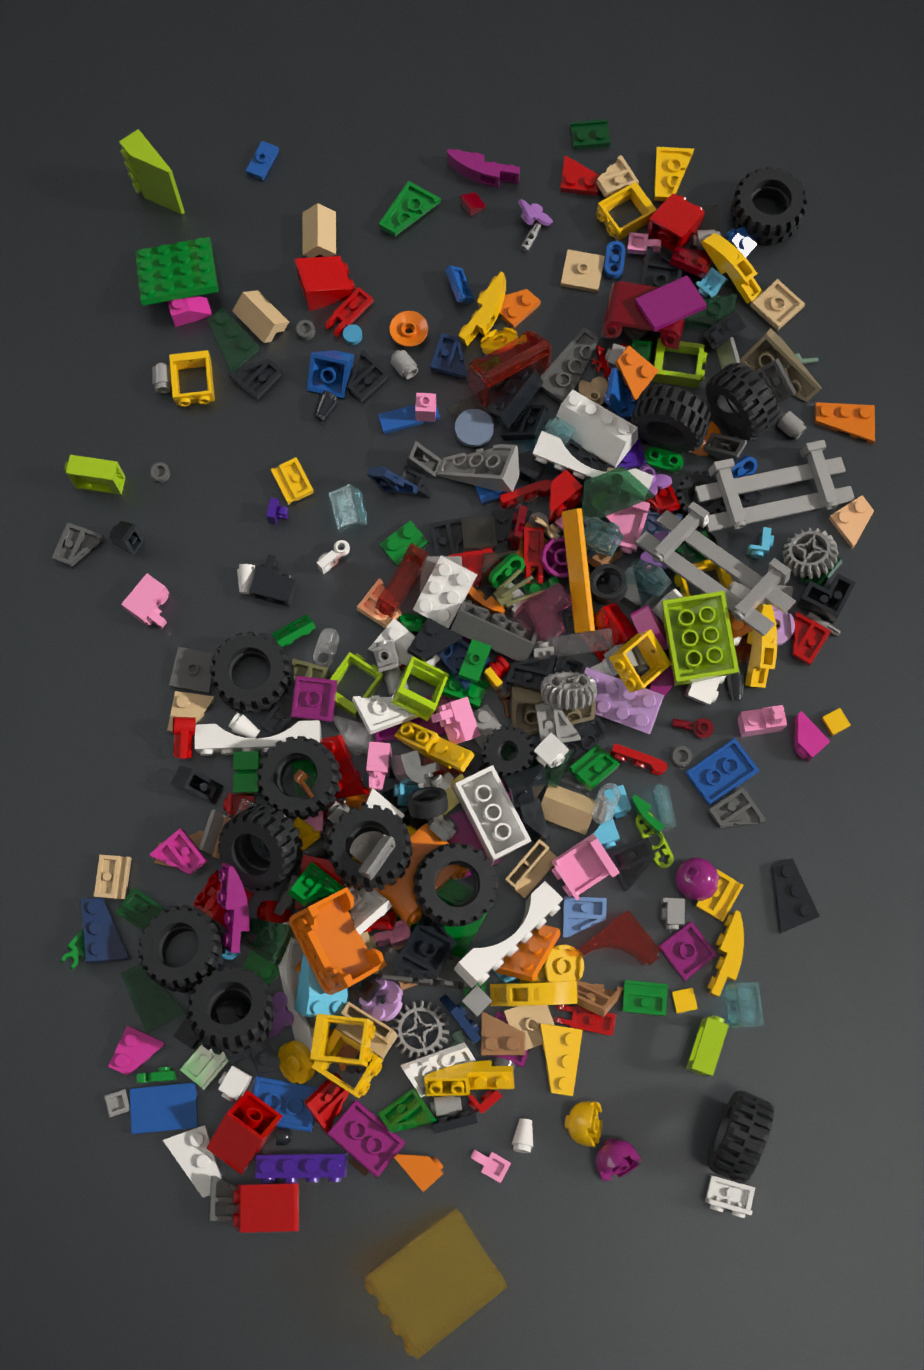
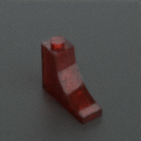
(403, 581)
(626, 936)

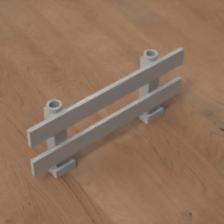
(730, 488)
(760, 586)

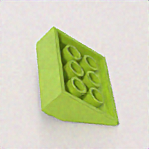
(150, 172)
(699, 637)

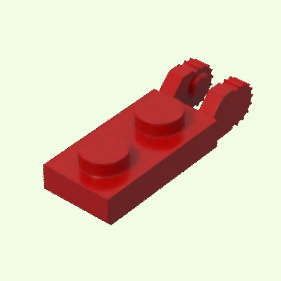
(349, 311)
(526, 493)
(532, 546)
(639, 759)
(587, 1020)

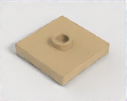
(582, 271)
(777, 305)
(527, 1020)

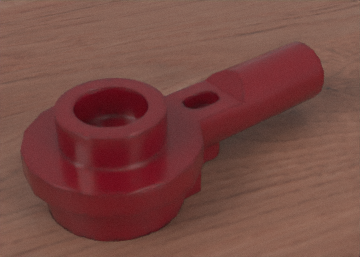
(701, 728)

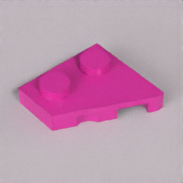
(180, 852)
(134, 1050)

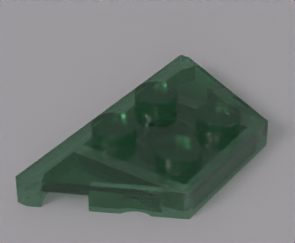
(612, 493)

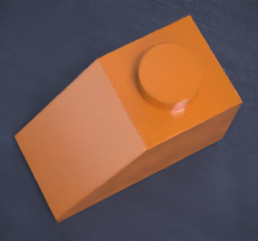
(421, 1168)

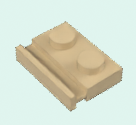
(112, 877)

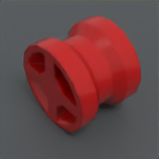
(499, 666)

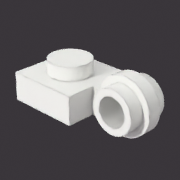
(329, 560)

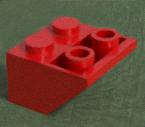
(563, 495)
(613, 618)
(207, 899)

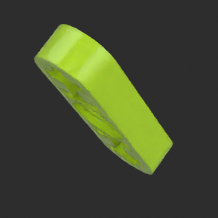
(666, 852)

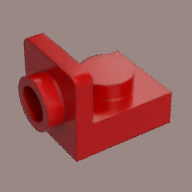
(232, 803)
(266, 909)
(488, 1100)

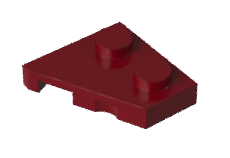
(692, 261)
(516, 535)

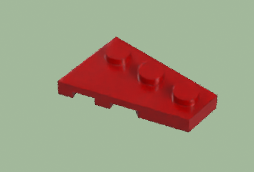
(351, 783)

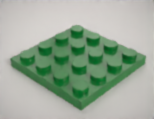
(176, 271)

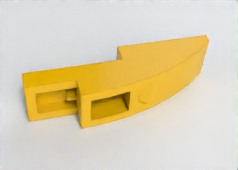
(733, 262)
(489, 305)
(763, 651)
(434, 747)
(731, 946)
(533, 993)
(468, 1076)

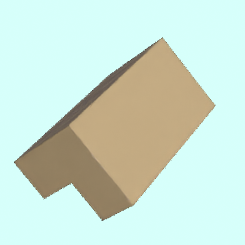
(319, 231)
(260, 315)
(567, 808)
(531, 870)
(383, 1037)

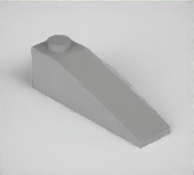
(489, 468)

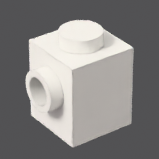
(551, 751)
(234, 1083)

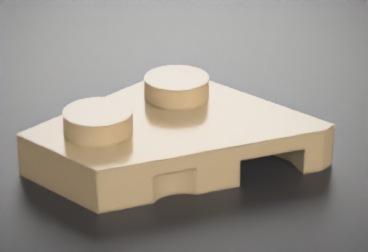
(616, 177)
(189, 706)

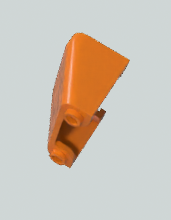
(401, 893)
(333, 944)

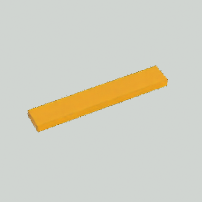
(578, 571)

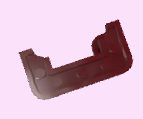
(624, 312)

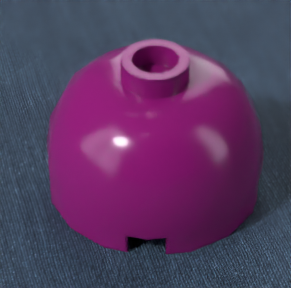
(554, 558)
(697, 879)
(616, 1158)

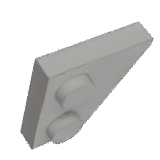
(554, 721)

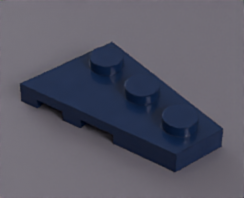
(453, 660)
(99, 933)

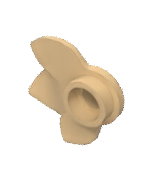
(595, 390)
(550, 531)

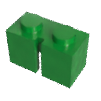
(246, 767)

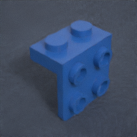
(619, 396)

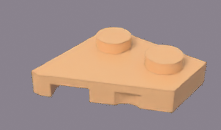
(852, 519)
(368, 604)

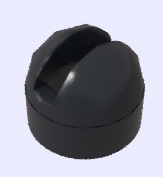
(283, 1136)

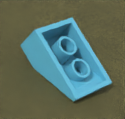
(312, 999)

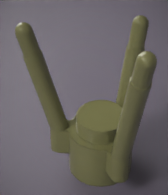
(504, 594)

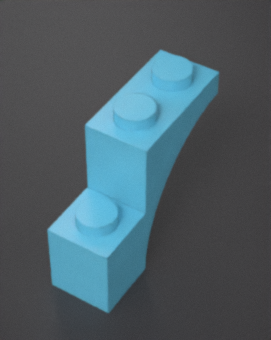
(607, 832)

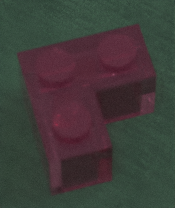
(543, 610)

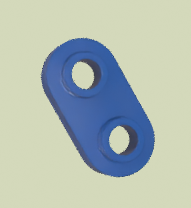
(614, 261)
(749, 469)

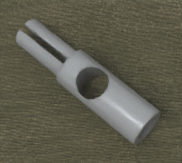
(532, 233)
(824, 623)

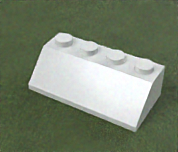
(598, 428)
(491, 813)

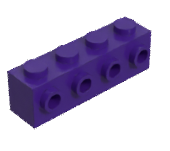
(301, 1166)

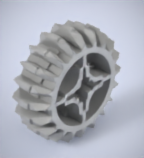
(806, 544)
(568, 690)
(403, 1034)

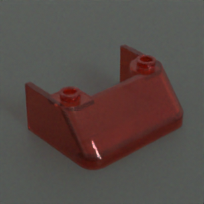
(507, 361)

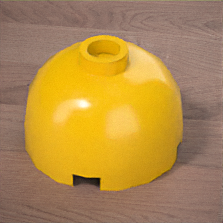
(584, 1123)

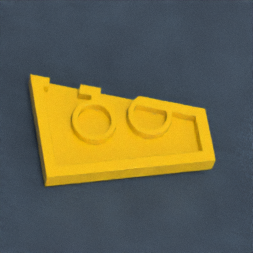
(669, 170)
(561, 1056)

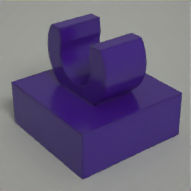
(276, 511)

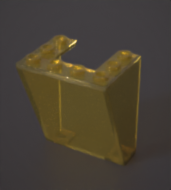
(434, 1283)

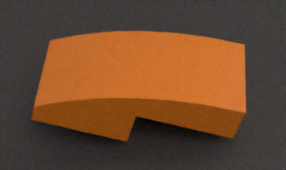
(479, 599)

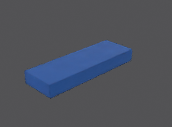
(400, 419)

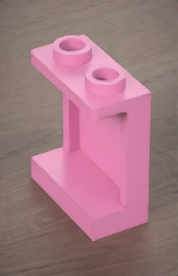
(631, 524)
(583, 866)

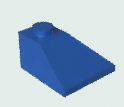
(330, 372)

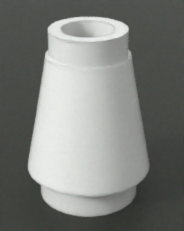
(245, 577)
(243, 726)
(523, 1136)

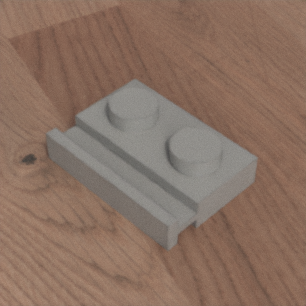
(486, 723)

